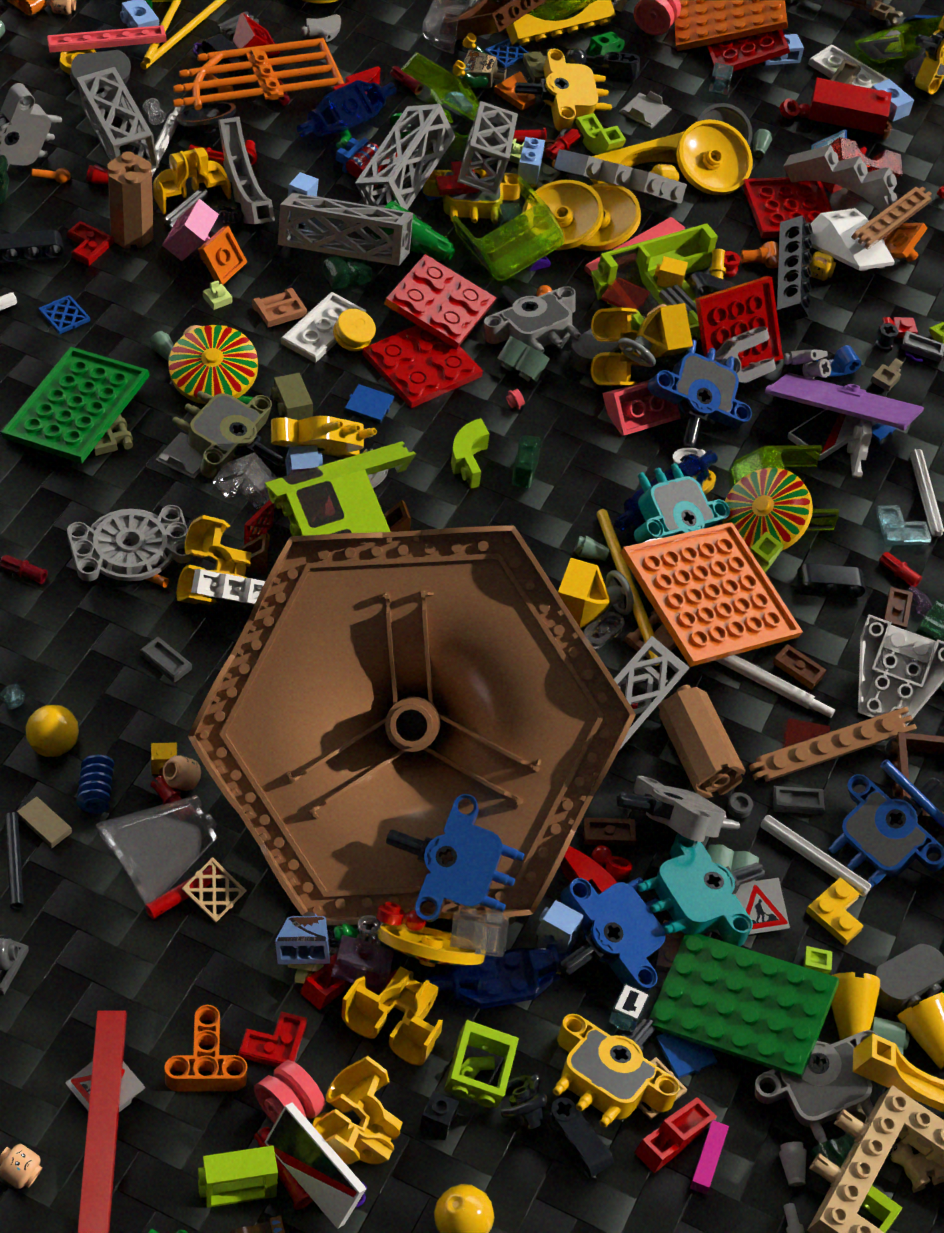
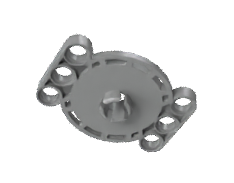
(149, 544)

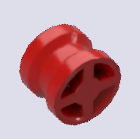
(731, 263)

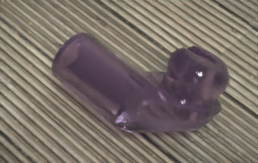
(922, 599)

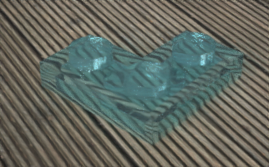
(897, 531)

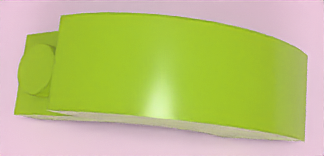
(596, 137)
(467, 442)

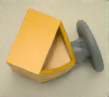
(661, 334)
(587, 595)

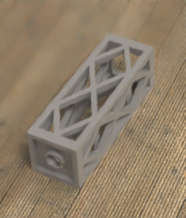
(119, 103)
(420, 139)
(489, 141)
(350, 213)
(664, 658)

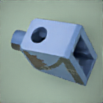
(303, 940)

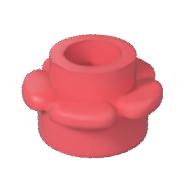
(515, 399)

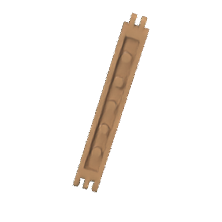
(892, 217)
(832, 745)

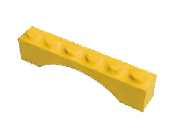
(532, 28)
(656, 150)
(884, 1064)

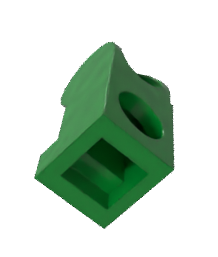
(605, 43)

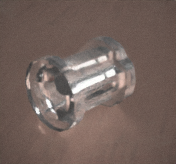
(154, 111)
(363, 927)

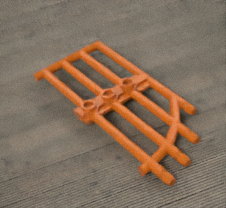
(262, 72)

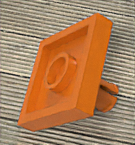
(903, 240)
(222, 255)

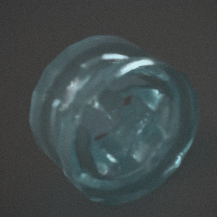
(13, 696)

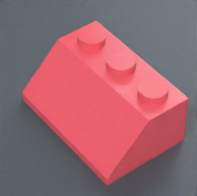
(637, 409)

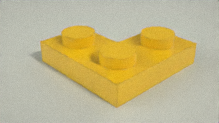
(831, 911)

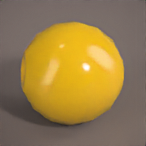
(52, 730)
(464, 1211)

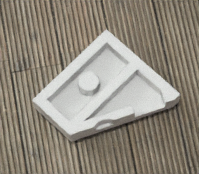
(859, 446)

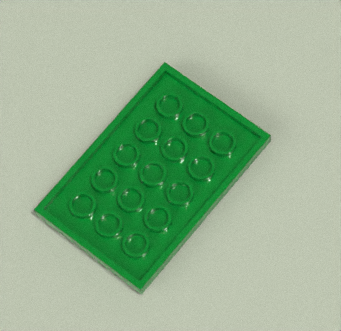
(75, 404)
(744, 1003)

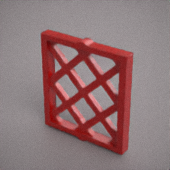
(254, 519)

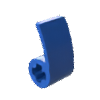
(844, 362)

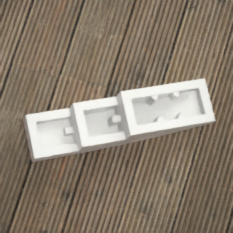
(226, 586)

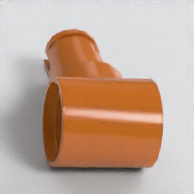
(767, 255)

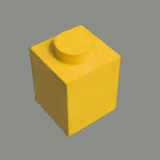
(671, 272)

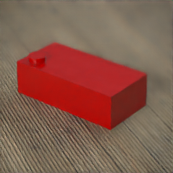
(850, 106)

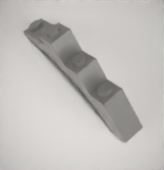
(851, 173)
(620, 175)
(246, 191)

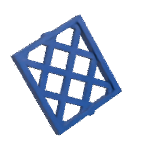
(501, 45)
(57, 304)

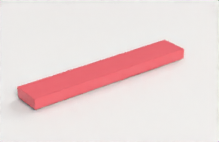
(106, 38)
(664, 228)

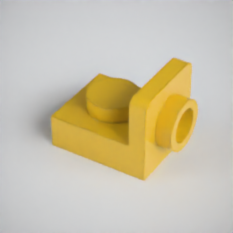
(160, 755)

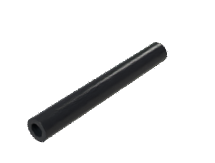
(14, 861)

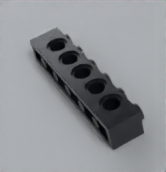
(794, 269)

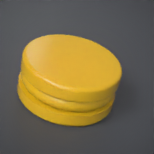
(354, 329)

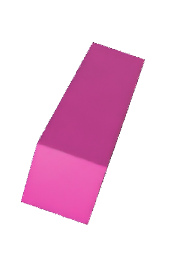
(709, 1157)

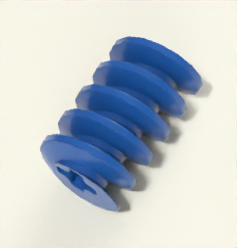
(95, 784)

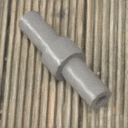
(792, 1219)

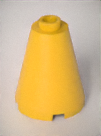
(855, 1003)
(926, 1026)

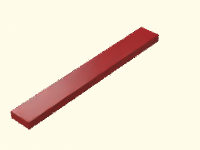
(102, 1123)

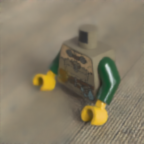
(478, 67)

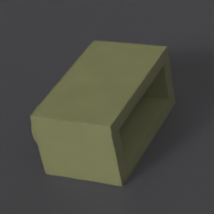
(292, 397)

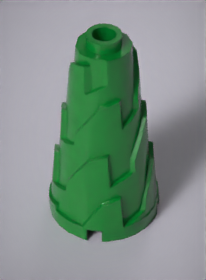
(423, 238)

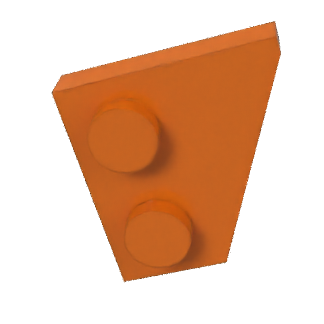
(506, 91)

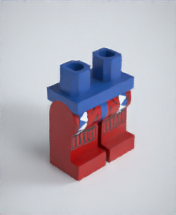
(358, 156)

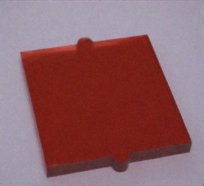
(625, 294)
(801, 731)

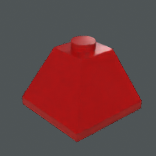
(251, 34)

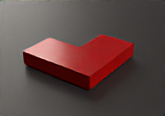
(448, 184)
(92, 242)
(277, 1047)

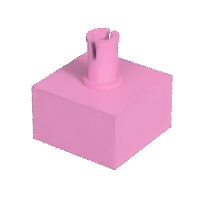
(190, 230)

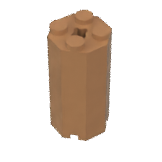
(130, 200)
(701, 741)

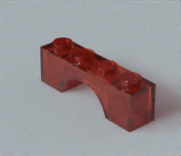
(848, 149)

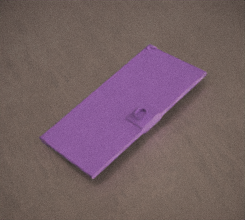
(845, 400)

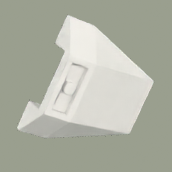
(833, 237)
(897, 669)

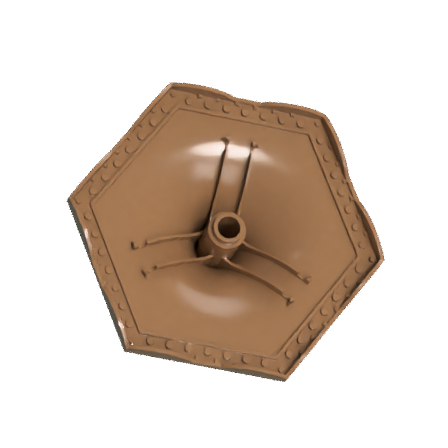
(387, 688)

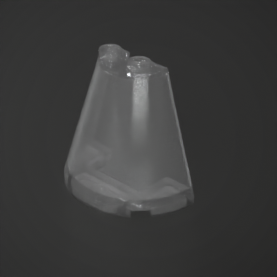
(442, 22)
(159, 843)

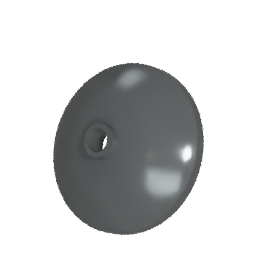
(730, 115)

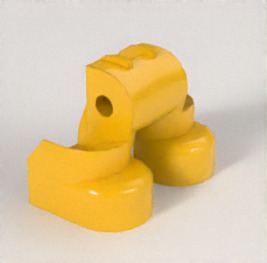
(184, 165)
(610, 326)
(204, 540)
(367, 1014)
(355, 1091)

